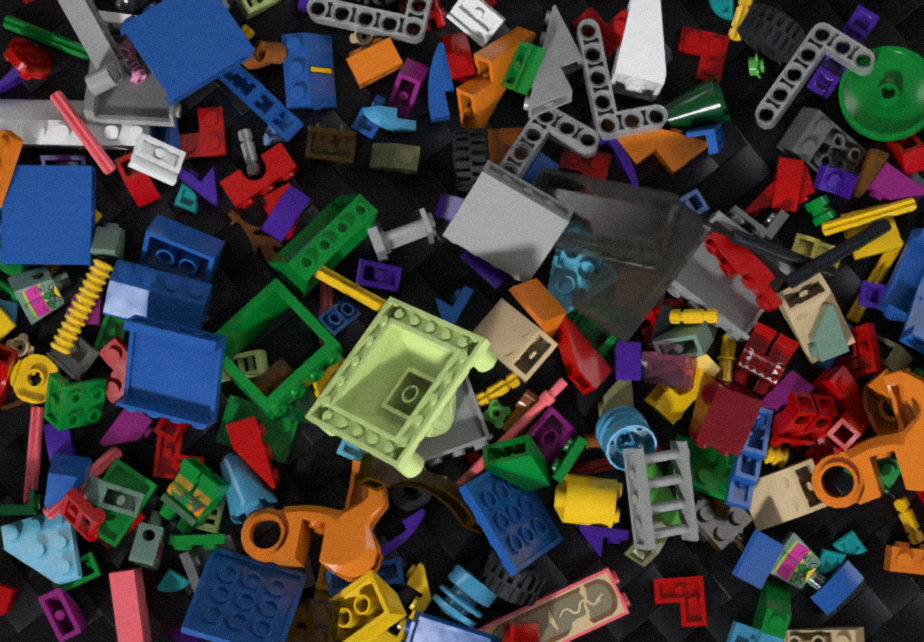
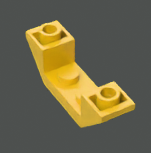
(418, 581)

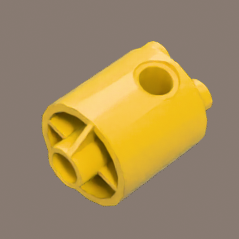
(588, 500)

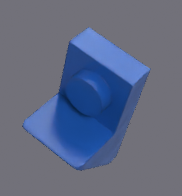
(460, 299)

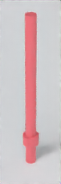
(547, 398)

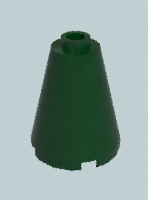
(698, 106)

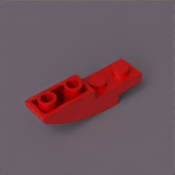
(738, 260)

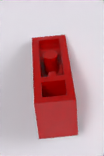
(845, 392)

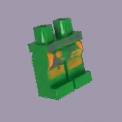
(192, 495)

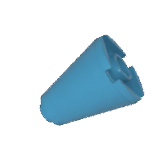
(246, 490)

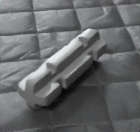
(249, 152)

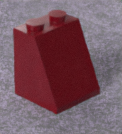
(723, 415)

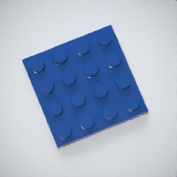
(511, 519)
(243, 600)

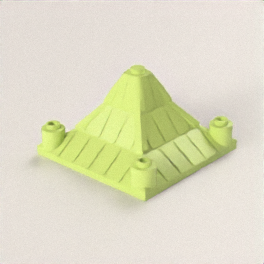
(400, 384)

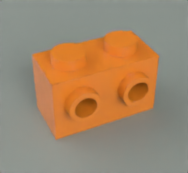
(374, 61)
(904, 559)

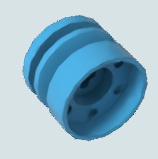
(621, 429)
(464, 596)

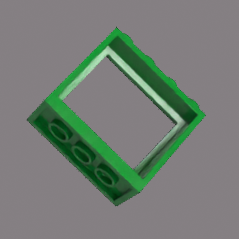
(325, 241)
(251, 322)

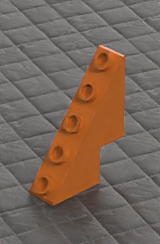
(482, 93)
(669, 146)

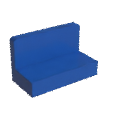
(713, 133)

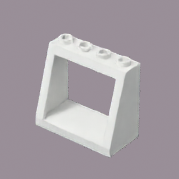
(640, 59)

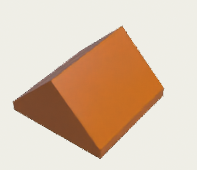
(539, 305)

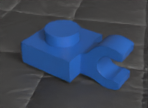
(363, 124)

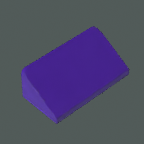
(491, 275)

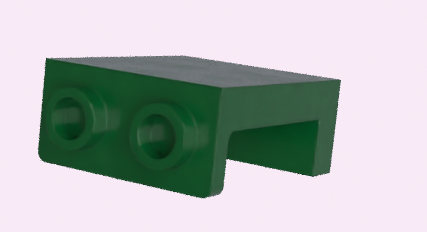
(34, 507)

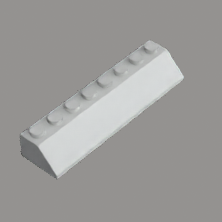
(45, 128)

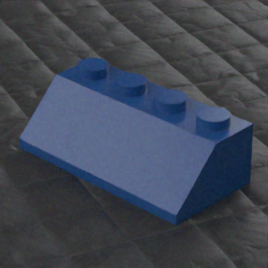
(156, 295)

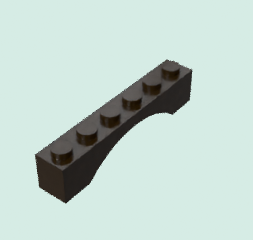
(380, 475)

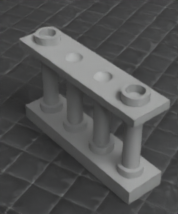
(385, 242)
(639, 499)

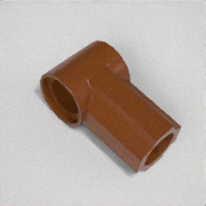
(266, 54)
(524, 403)

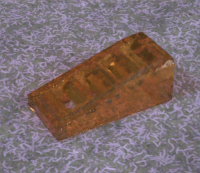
(871, 165)
(274, 376)

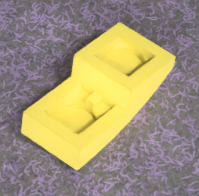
(811, 247)

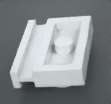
(476, 19)
(156, 159)

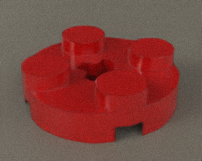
(28, 60)

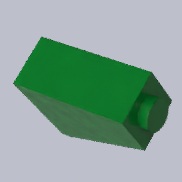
(517, 462)
(773, 610)

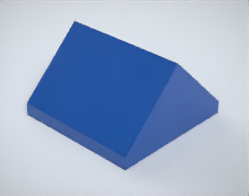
(64, 474)
(757, 559)

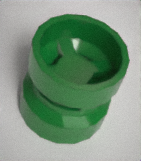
(821, 210)

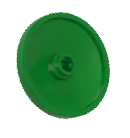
(889, 99)

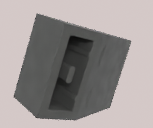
(819, 141)

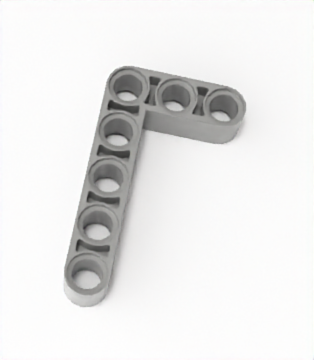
(379, 16)
(99, 45)
(806, 68)
(605, 91)
(552, 131)

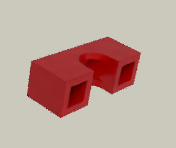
(278, 168)

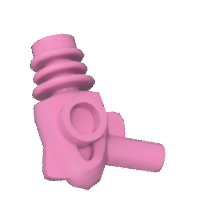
(129, 52)

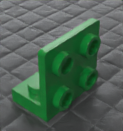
(74, 403)

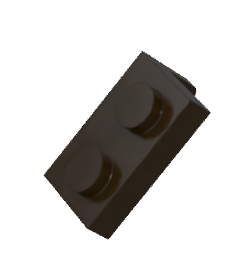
(331, 144)

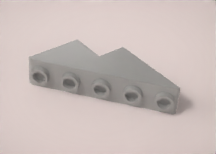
(561, 58)

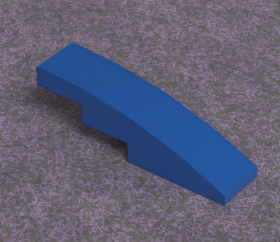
(262, 102)
(747, 466)

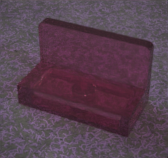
(669, 370)

